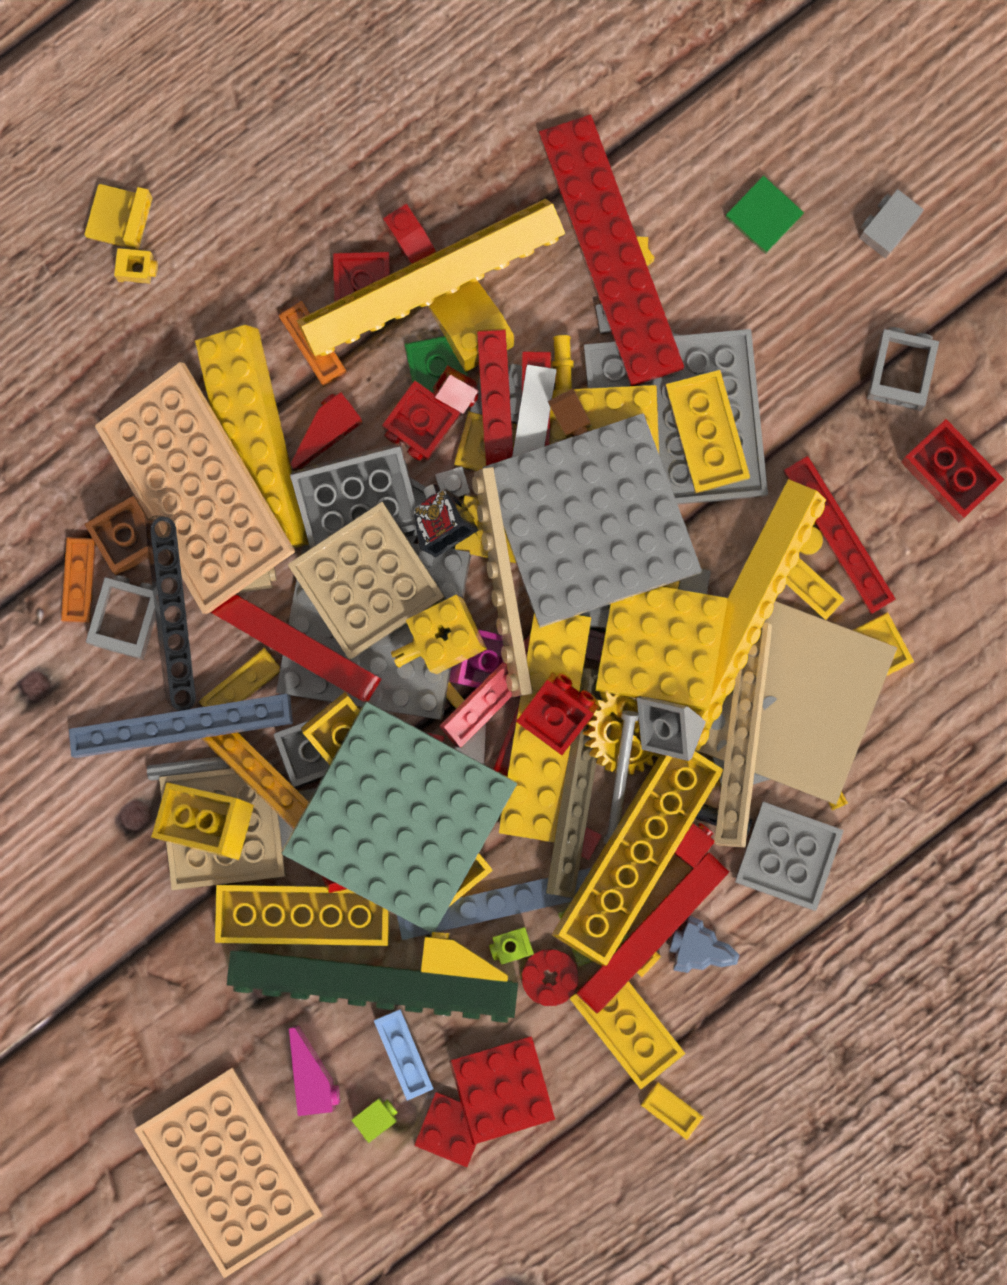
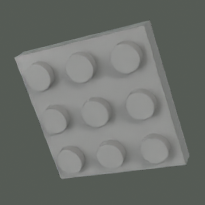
(789, 856)

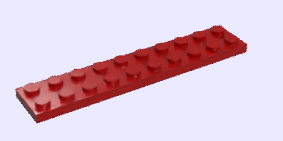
(611, 250)

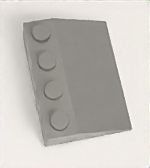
(348, 487)

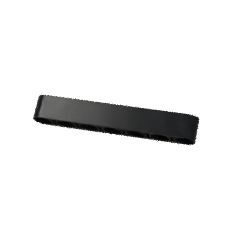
(162, 601)

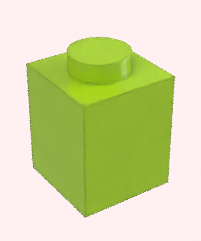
(375, 1119)

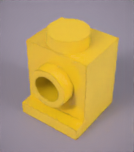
(128, 259)

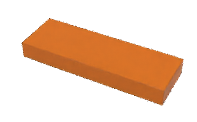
(325, 367)
(78, 580)

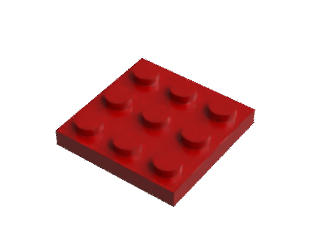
(502, 1090)

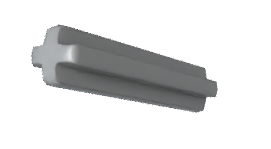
(185, 767)

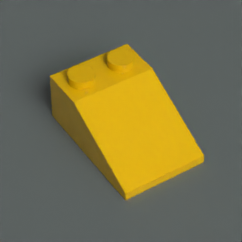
(462, 315)
(203, 820)
(452, 958)

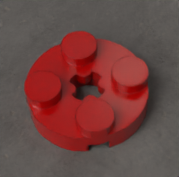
(534, 974)

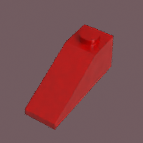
(408, 234)
(328, 427)

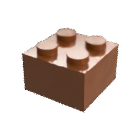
(121, 535)

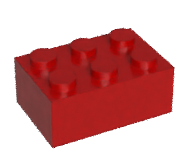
(952, 470)

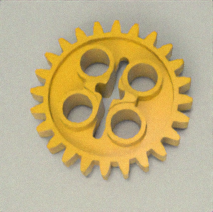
(608, 747)

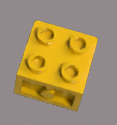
(119, 216)

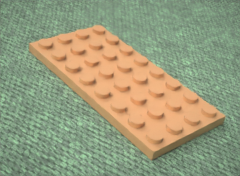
(191, 473)

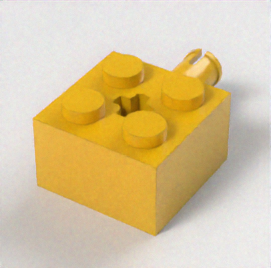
(428, 630)

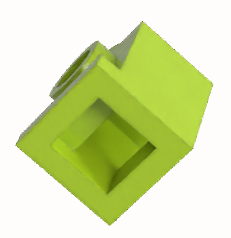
(522, 942)

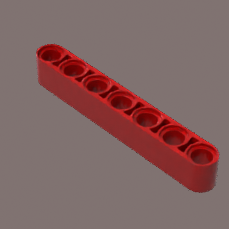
(298, 647)
(652, 933)

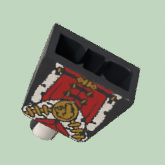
(442, 521)

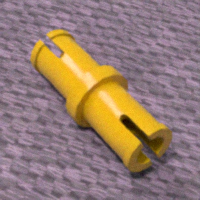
(562, 362)

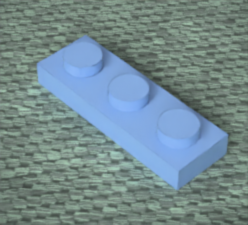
(403, 1054)

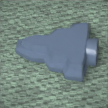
(698, 948)

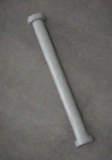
(622, 770)

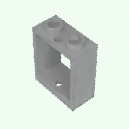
(898, 396)
(115, 645)

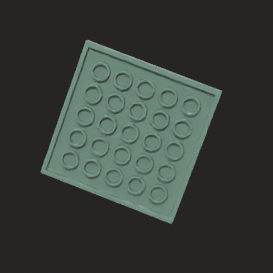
(399, 817)

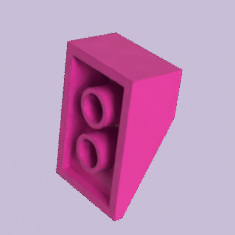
(479, 667)
(312, 1081)

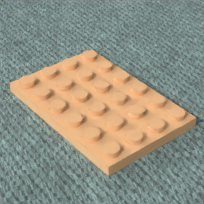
(228, 1172)

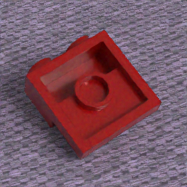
(419, 422)
(558, 712)

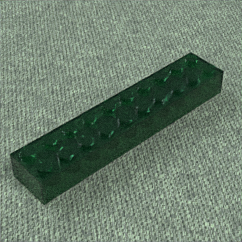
(371, 983)

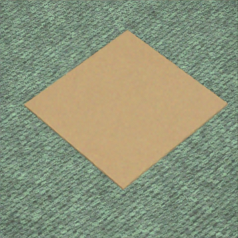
(824, 696)

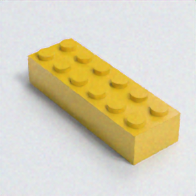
(298, 916)

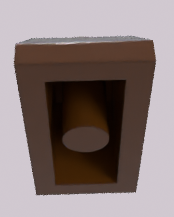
(570, 414)

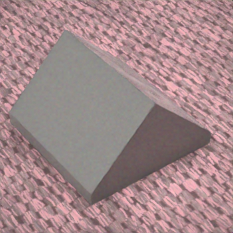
(668, 728)

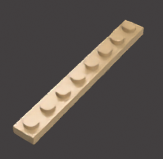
(500, 572)
(742, 745)

